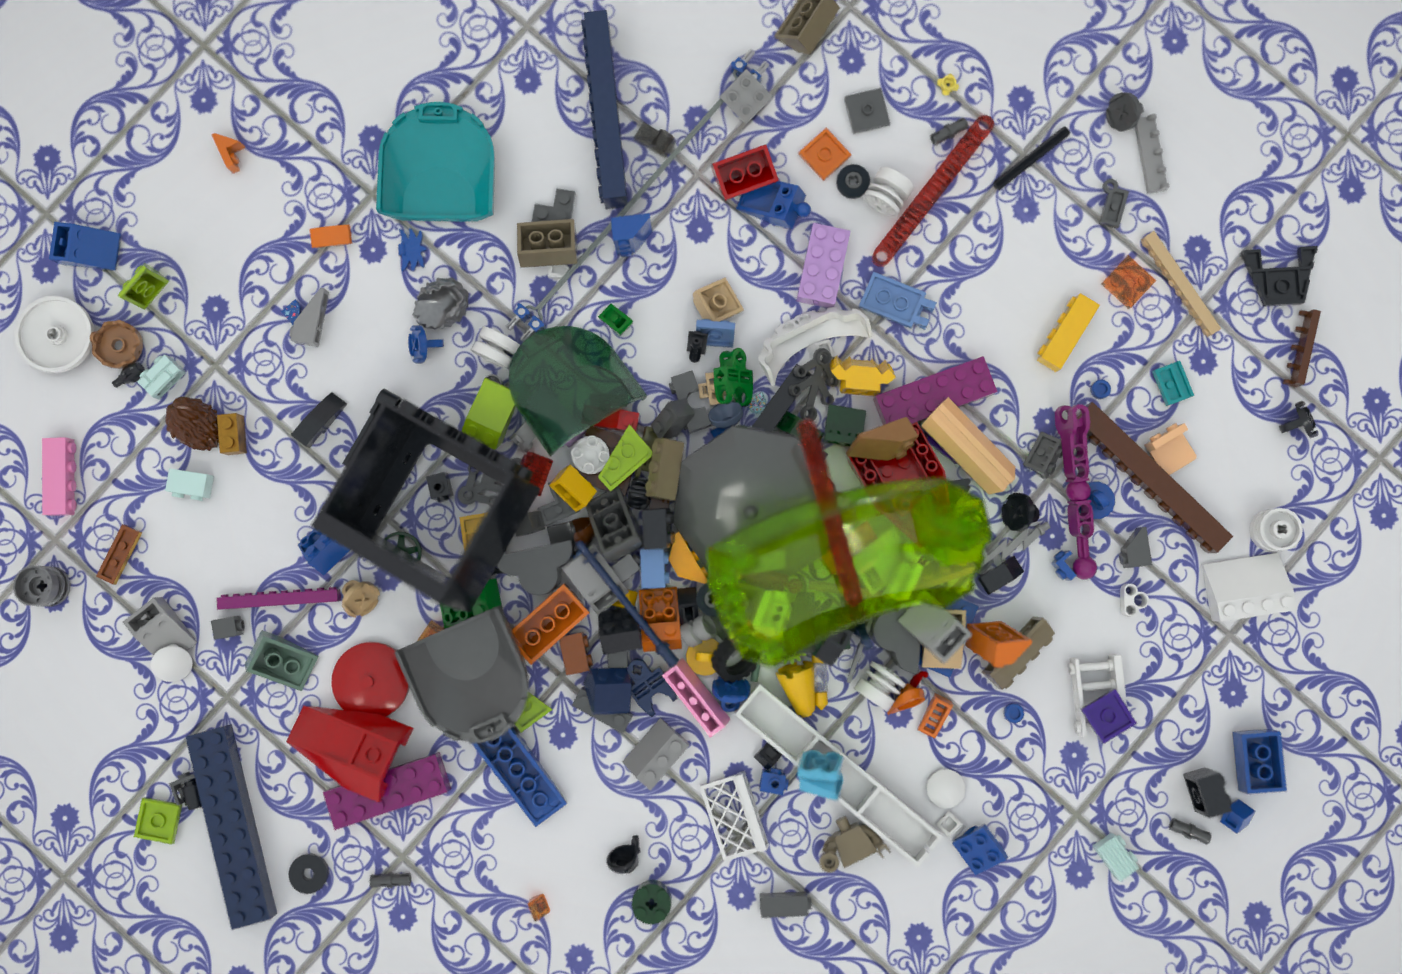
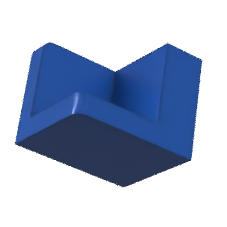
(1239, 817)

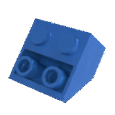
(321, 551)

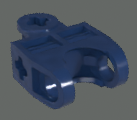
(644, 679)

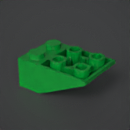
(487, 600)

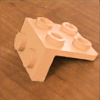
(1171, 448)

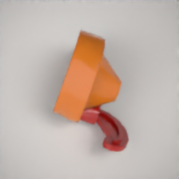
(910, 695)

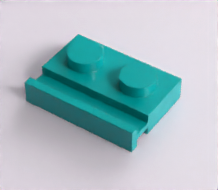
(1173, 383)

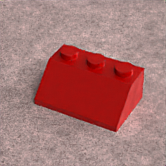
(744, 172)

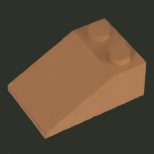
(885, 441)

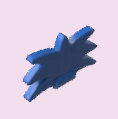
(411, 249)

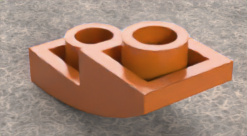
(330, 236)

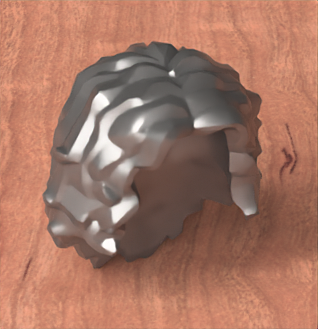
(441, 303)

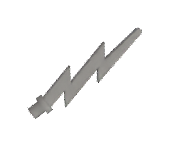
(1022, 537)
(858, 653)

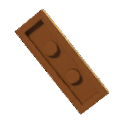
(119, 554)

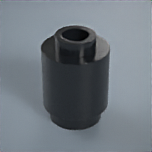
(191, 795)

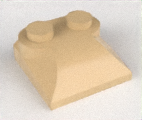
(717, 301)

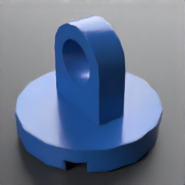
(418, 344)
(1101, 499)
(730, 693)

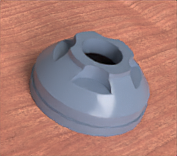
(725, 415)

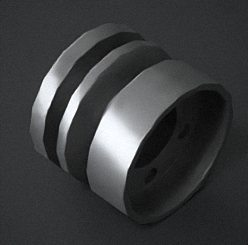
(41, 586)

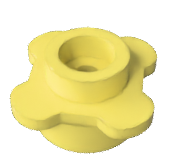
(950, 79)

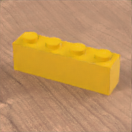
(1068, 332)

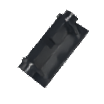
(696, 345)

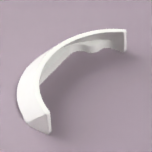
(806, 330)

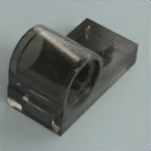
(657, 141)

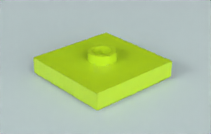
(157, 820)

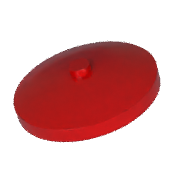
(369, 679)

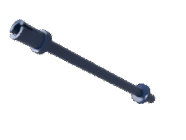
(661, 647)

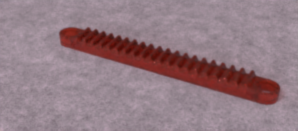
(932, 190)

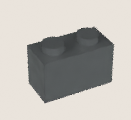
(672, 419)

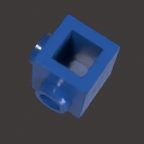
(773, 781)

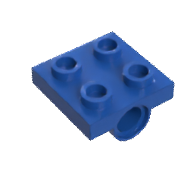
(980, 849)

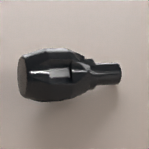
(129, 374)

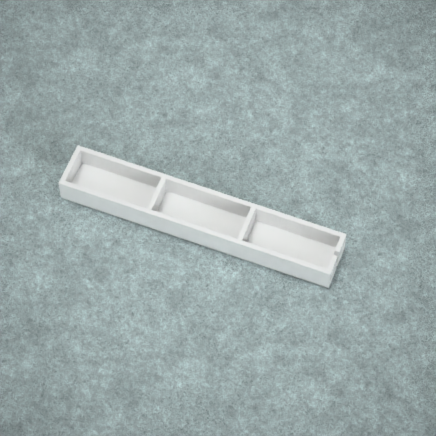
(859, 791)

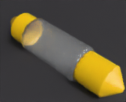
(821, 683)

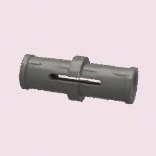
(949, 131)
(1190, 831)
(390, 880)

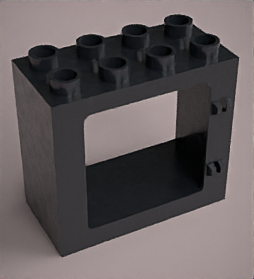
(376, 477)

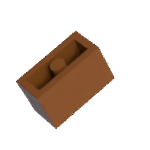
(575, 653)

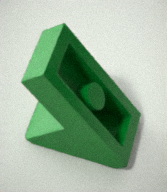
(615, 319)

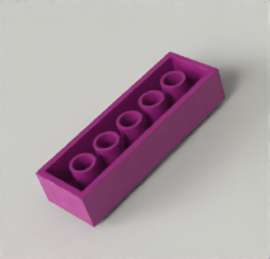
(922, 397)
(406, 786)

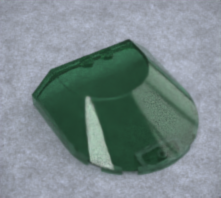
(567, 383)

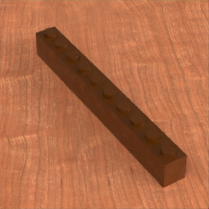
(1155, 481)

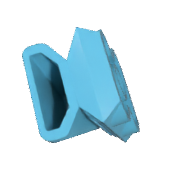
(821, 774)

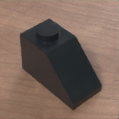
(687, 604)

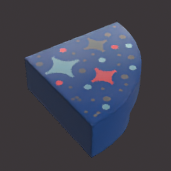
(292, 311)

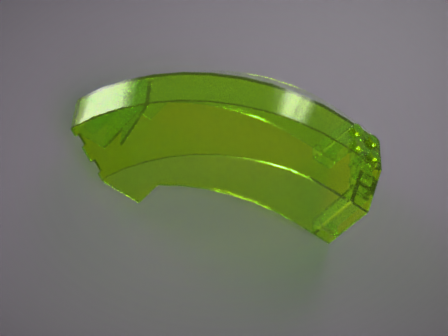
(907, 543)

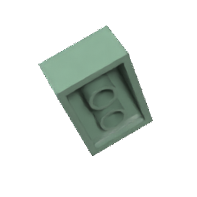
(280, 661)

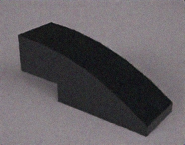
(319, 420)

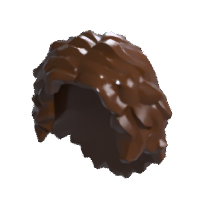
(193, 423)

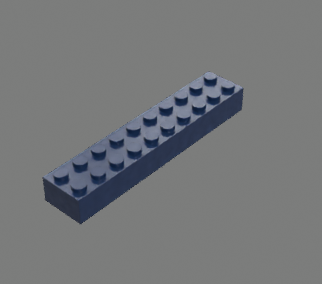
(604, 109)
(231, 827)

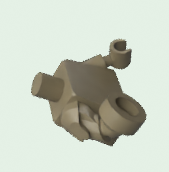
(853, 844)

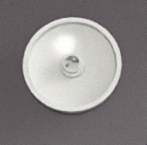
(54, 334)

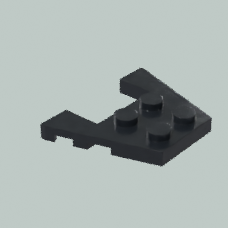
(1284, 284)

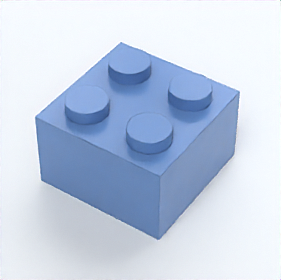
(653, 568)

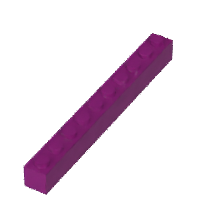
(276, 599)

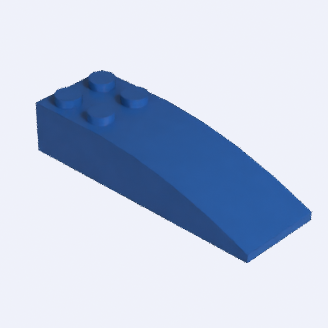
(522, 775)

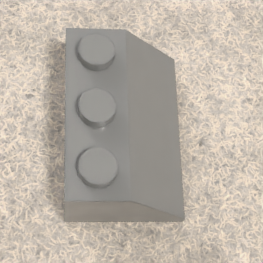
(655, 754)

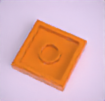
(824, 154)

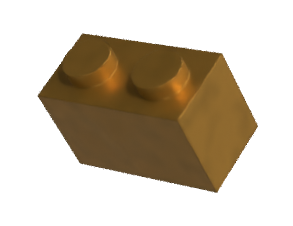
(231, 434)

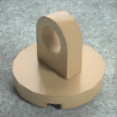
(359, 598)

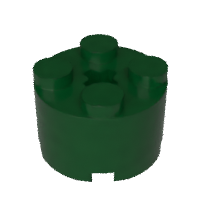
(640, 902)

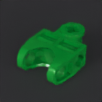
(733, 374)

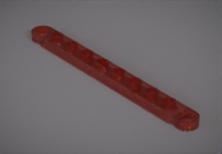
(833, 524)

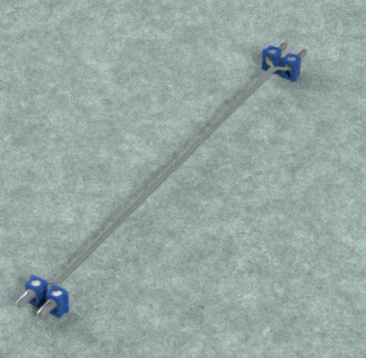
(536, 325)

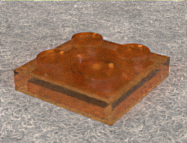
(1128, 282)

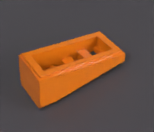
(929, 712)

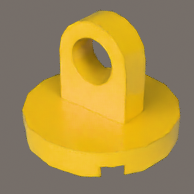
(700, 657)

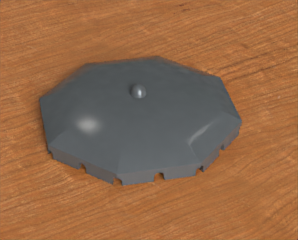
(738, 482)

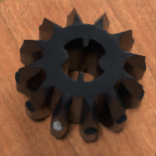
(637, 494)

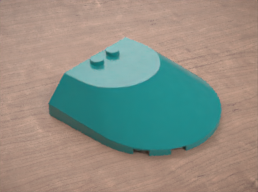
(436, 166)

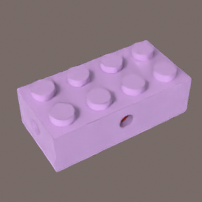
(823, 265)

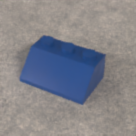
(630, 233)

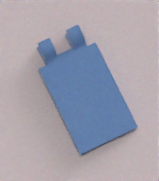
(896, 301)

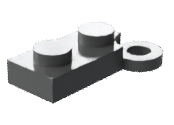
(1113, 205)

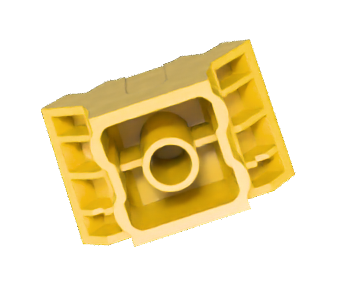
(861, 376)

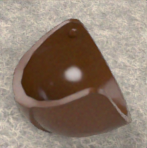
(583, 530)

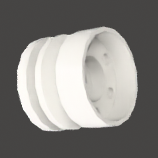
(888, 191)
(880, 685)

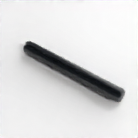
(1031, 158)

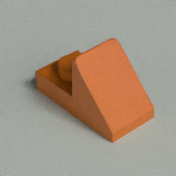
(227, 149)

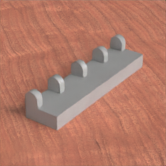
(1151, 154)

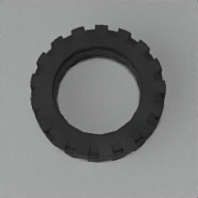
(732, 673)

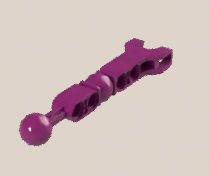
(1074, 436)

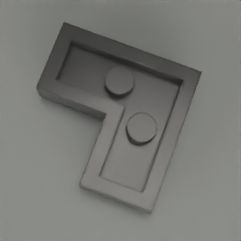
(561, 209)
(555, 510)

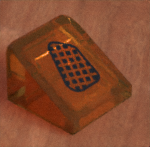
(538, 907)

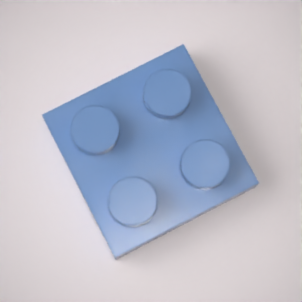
(719, 333)

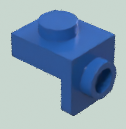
(1062, 569)

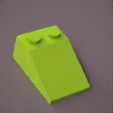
(143, 286)
(490, 414)

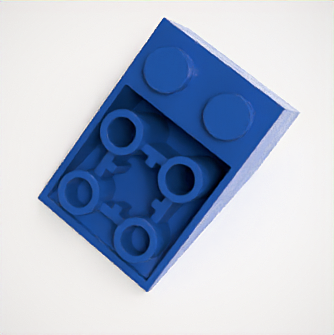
(84, 246)

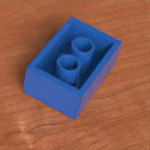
(1259, 761)

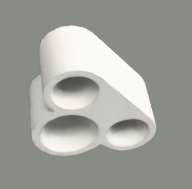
(1128, 600)

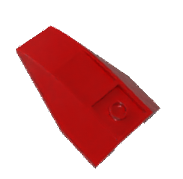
(350, 746)

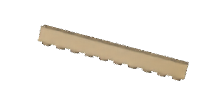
(1181, 284)

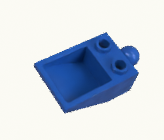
(776, 203)

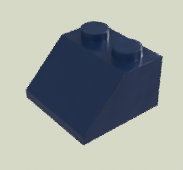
(608, 690)

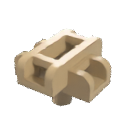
(710, 389)

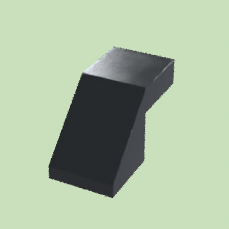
(1001, 575)

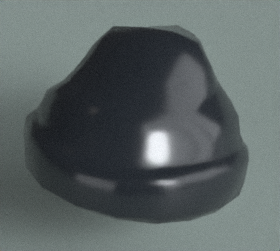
(624, 857)

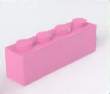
(58, 476)
(696, 697)

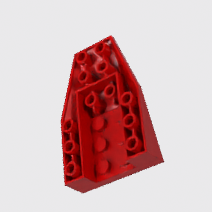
(917, 464)

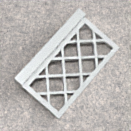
(751, 816)

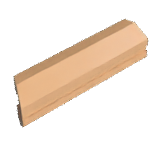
(969, 448)

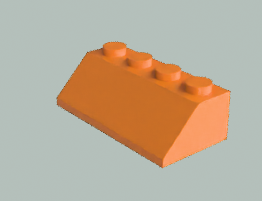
(549, 623)

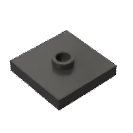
(867, 110)

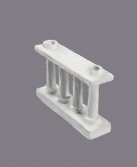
(1116, 681)

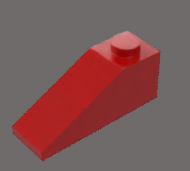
(620, 420)

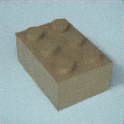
(547, 243)

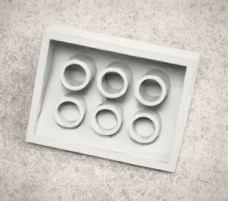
(1248, 587)

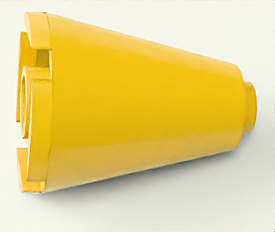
(799, 686)

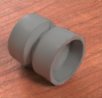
(698, 630)

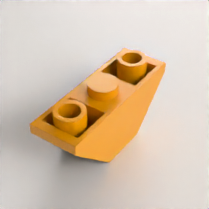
(685, 562)

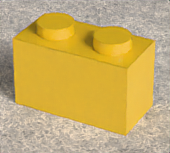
(573, 488)

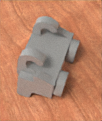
(523, 437)

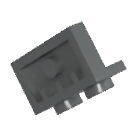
(1044, 455)

